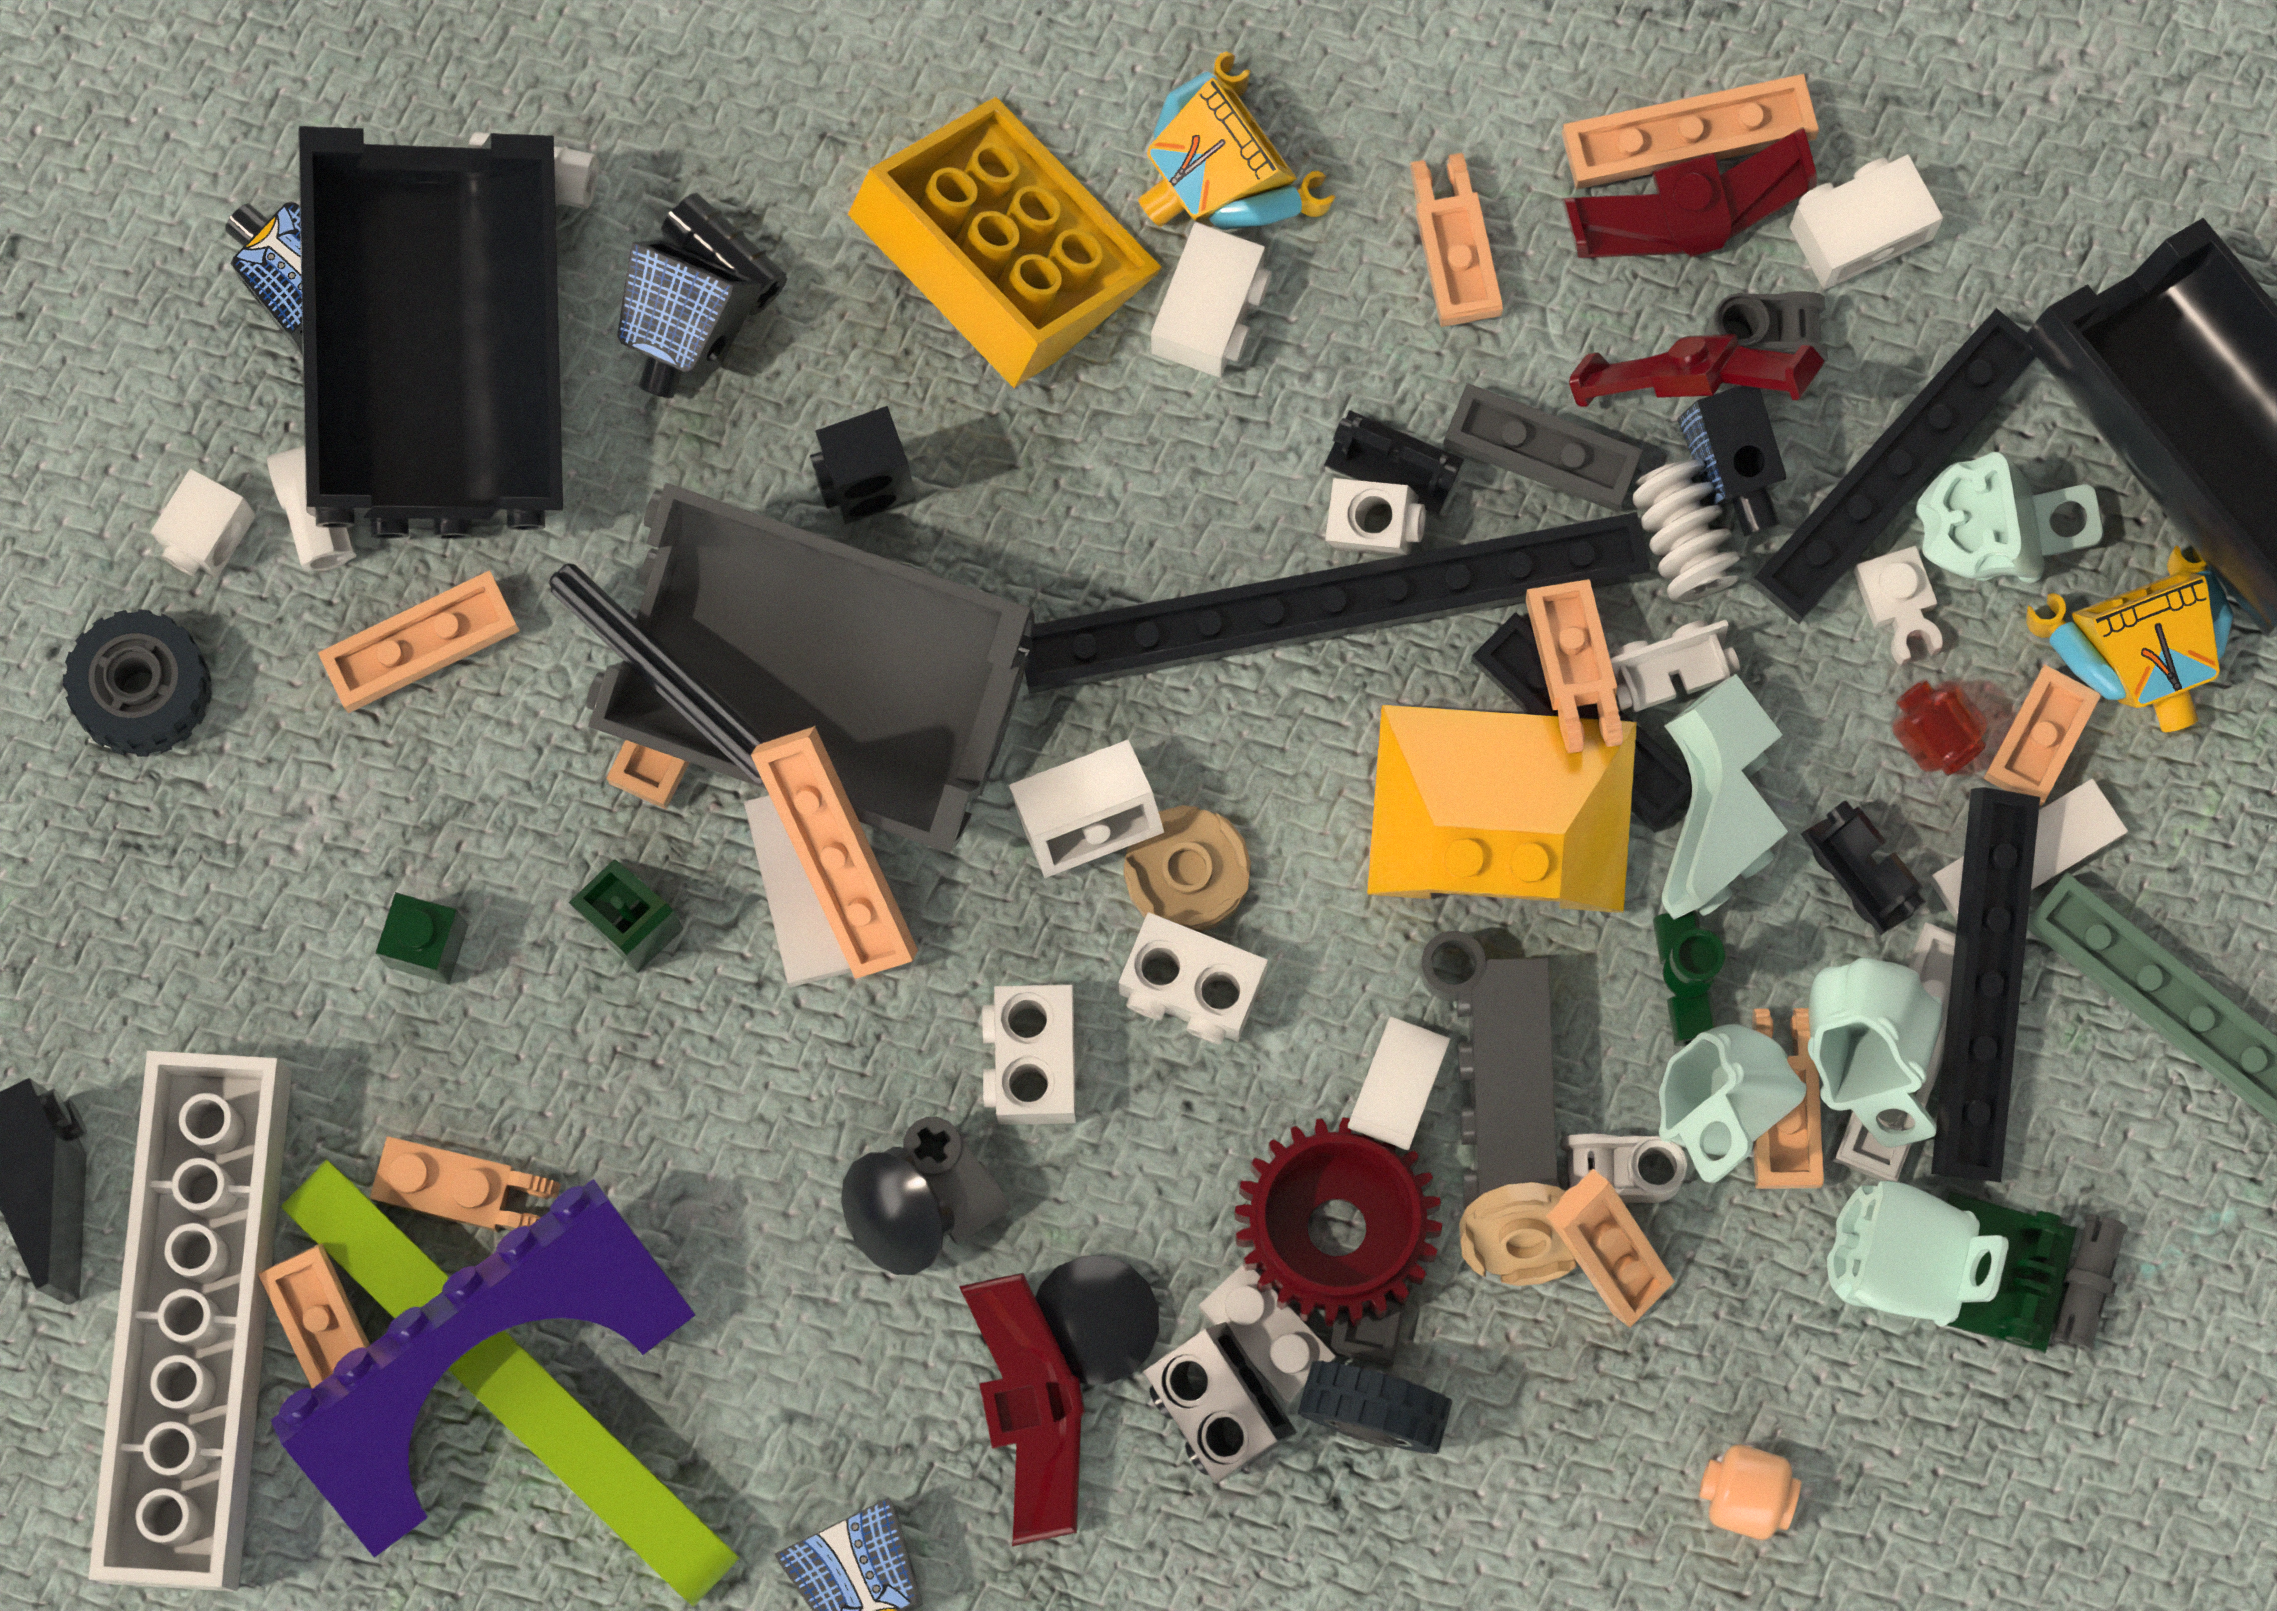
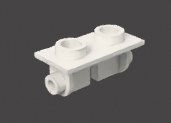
(1691, 652)

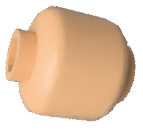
(1750, 1492)

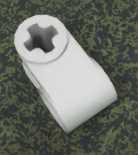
(1618, 1162)

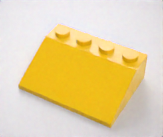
(1001, 239)

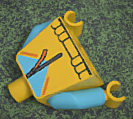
(1221, 160)
(2147, 640)

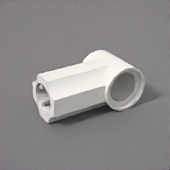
(316, 546)

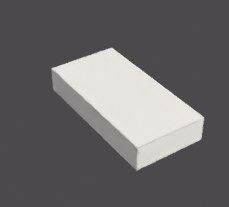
(1398, 1083)

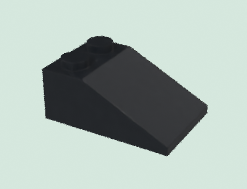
(44, 1185)

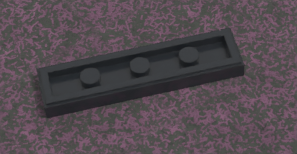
(1514, 665)

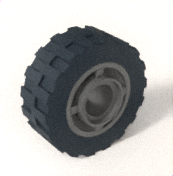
(130, 646)
(1375, 1407)

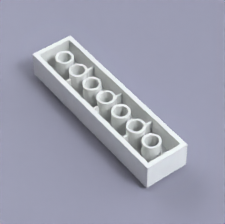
(191, 1322)

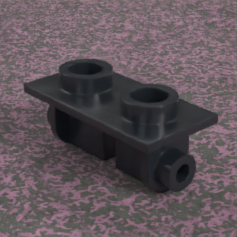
(1385, 455)
(1879, 892)

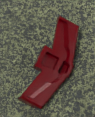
(1693, 204)
(1697, 368)
(1031, 1406)

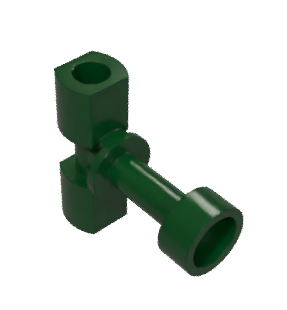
(1690, 964)

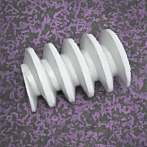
(1684, 531)

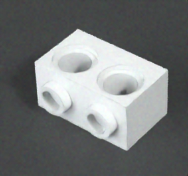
(1200, 963)
(1046, 1054)

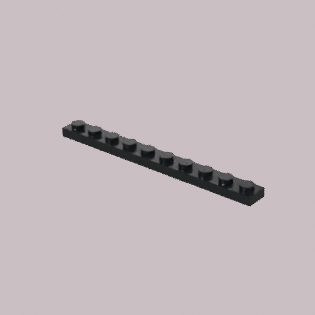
(1331, 602)

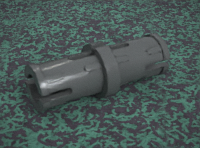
(2089, 1283)

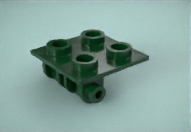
(2030, 1278)

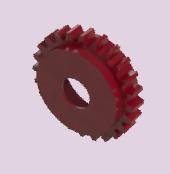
(1346, 1170)

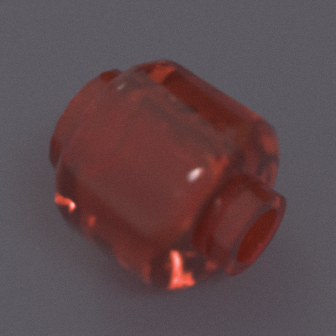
(1939, 726)

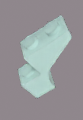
(1727, 818)

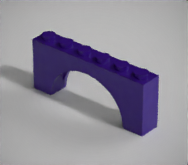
(359, 1421)

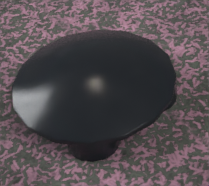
(894, 1212)
(1100, 1317)

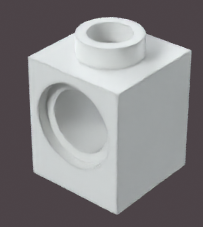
(1352, 502)
(202, 525)

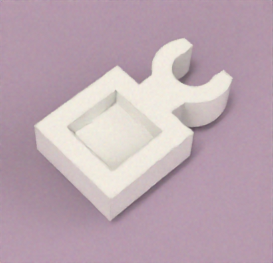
(1899, 594)

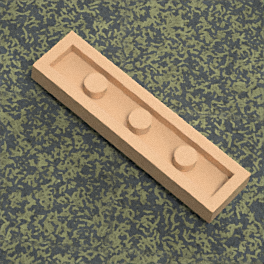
(1685, 129)
(834, 852)

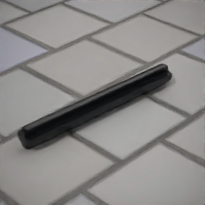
(658, 667)

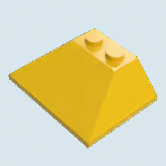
(1500, 809)

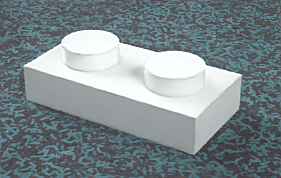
(1272, 1337)

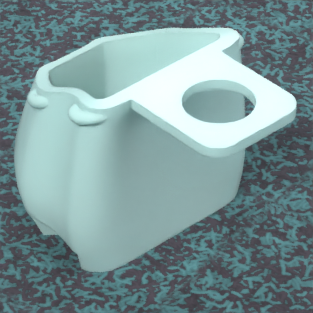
(1990, 524)
(1874, 1043)
(1725, 1096)
(1911, 1254)

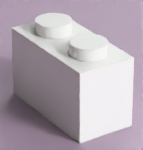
(1865, 220)
(1209, 301)
(1086, 808)

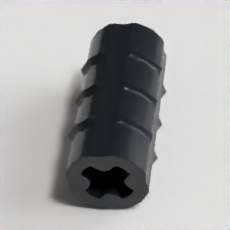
(706, 233)

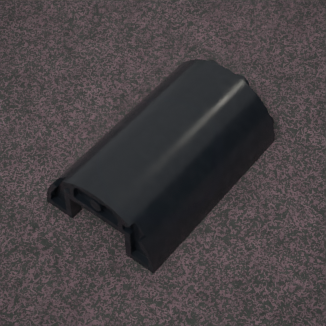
(429, 334)
(2186, 395)

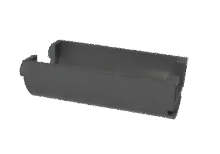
(809, 632)

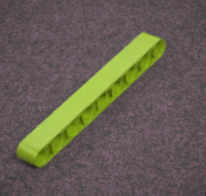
(519, 1391)

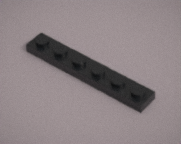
(1896, 467)
(1985, 985)

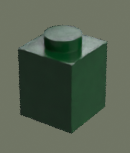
(422, 938)

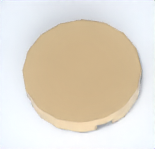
(1190, 871)
(1512, 1236)

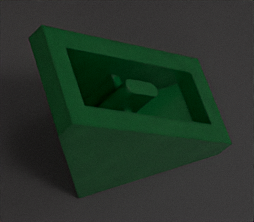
(627, 914)

